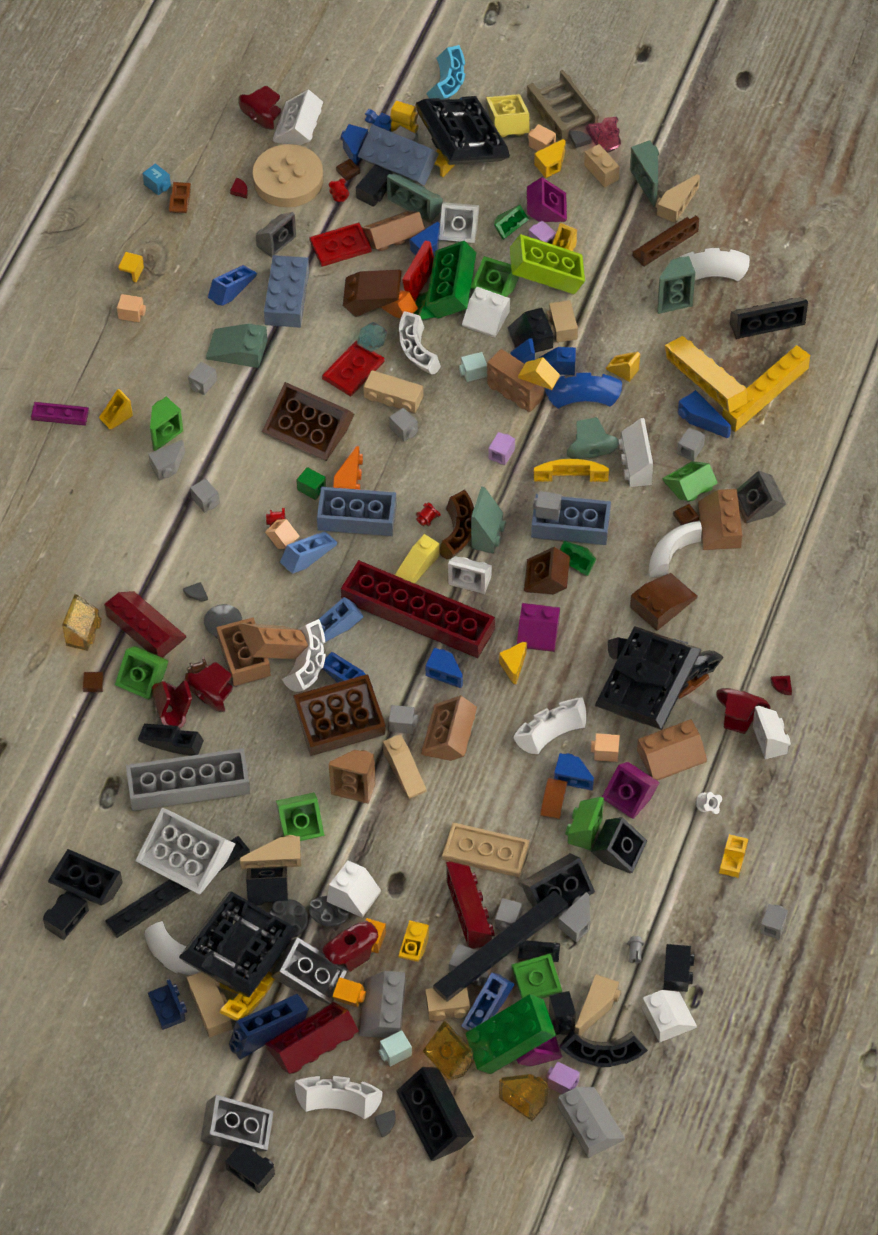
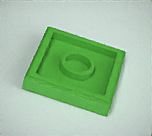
(537, 977)

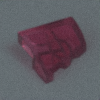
(605, 133)

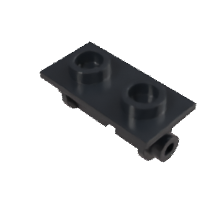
(534, 949)

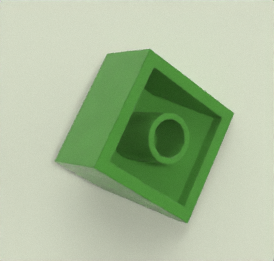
(495, 277)
(165, 422)
(691, 480)
(140, 671)
(300, 816)
(585, 823)

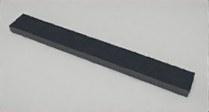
(161, 897)
(500, 946)

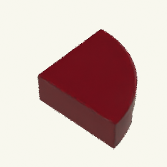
(239, 188)
(782, 684)

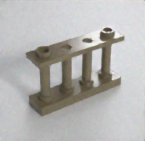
(553, 117)

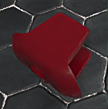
(261, 106)
(211, 685)
(178, 698)
(739, 708)
(340, 948)

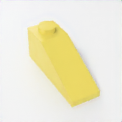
(419, 559)

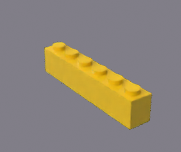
(706, 374)
(769, 386)

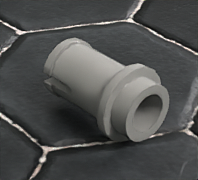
(635, 949)

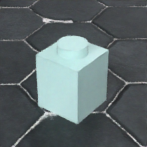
(473, 367)
(395, 1048)

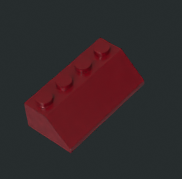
(143, 623)
(468, 905)
(312, 1037)

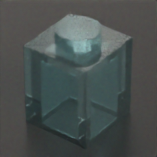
(372, 337)

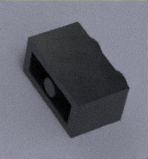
(373, 186)
(65, 914)
(677, 967)
(562, 1013)
(250, 1167)

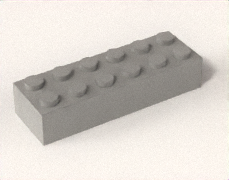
(188, 779)

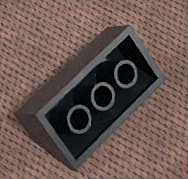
(769, 317)
(434, 1113)

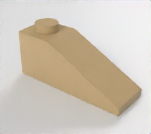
(677, 198)
(403, 766)
(280, 852)
(598, 1002)

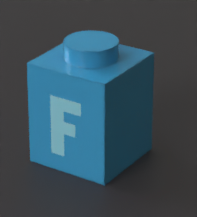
(156, 179)

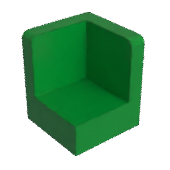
(310, 483)

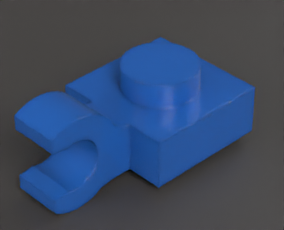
(382, 121)

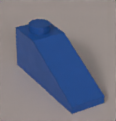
(229, 285)
(701, 414)
(340, 669)
(488, 1001)

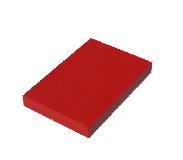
(340, 244)
(419, 270)
(352, 369)

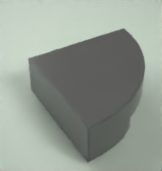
(579, 138)
(196, 592)
(385, 1122)

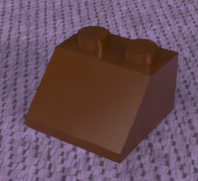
(547, 572)

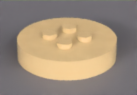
(288, 175)

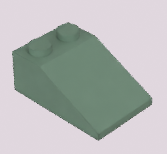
(645, 168)
(238, 345)
(486, 523)

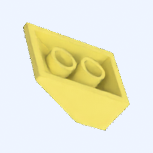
(508, 114)

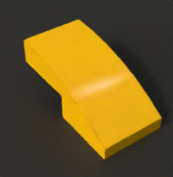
(733, 856)

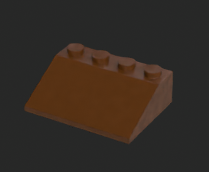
(307, 421)
(339, 715)

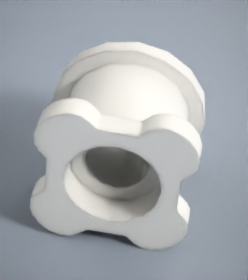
(708, 802)

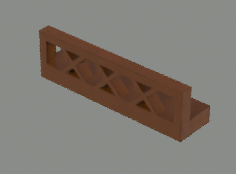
(666, 240)

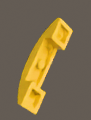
(571, 467)
(244, 1006)

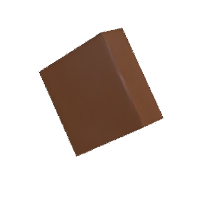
(348, 169)
(686, 515)
(93, 682)

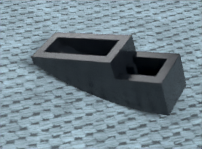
(171, 739)

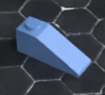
(306, 551)
(340, 618)

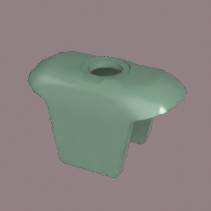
(591, 440)

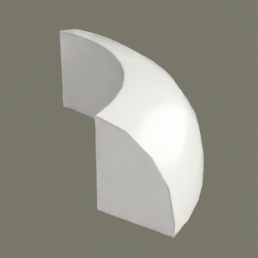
(719, 263)
(410, 339)
(666, 547)
(309, 661)
(550, 724)
(167, 949)
(338, 1094)

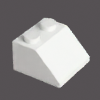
(459, 222)
(486, 312)
(469, 574)
(770, 733)
(353, 889)
(667, 1014)

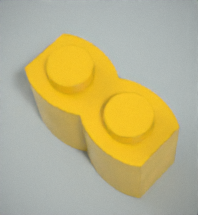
(405, 116)

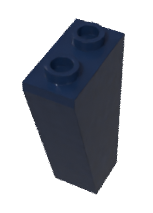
(264, 1025)

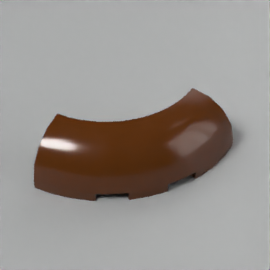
(460, 510)

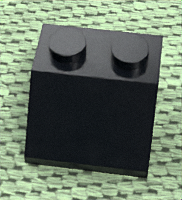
(533, 326)
(619, 845)
(267, 884)

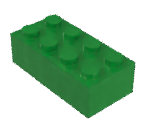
(451, 279)
(510, 1034)

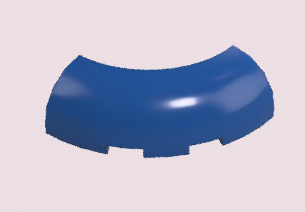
(585, 388)

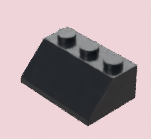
(564, 876)
(86, 878)

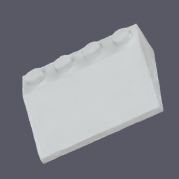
(184, 851)

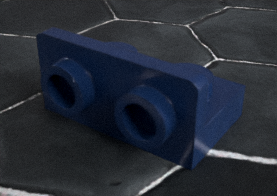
(167, 1005)

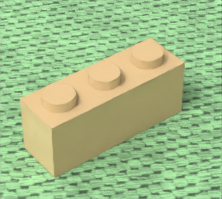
(393, 391)
(209, 1002)

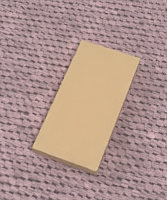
(486, 849)

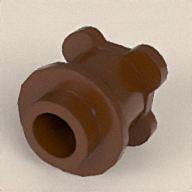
(197, 667)

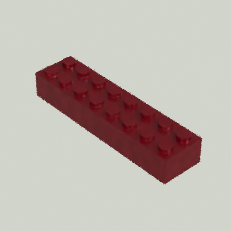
(418, 609)

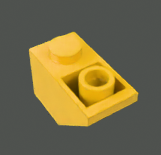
(550, 158)
(414, 941)

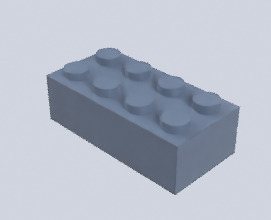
(398, 154)
(286, 291)
(356, 511)
(577, 522)

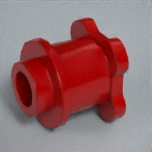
(339, 190)
(427, 514)
(273, 516)

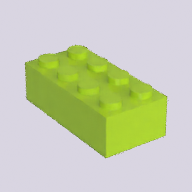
(547, 264)

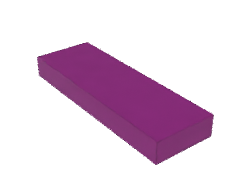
(60, 413)

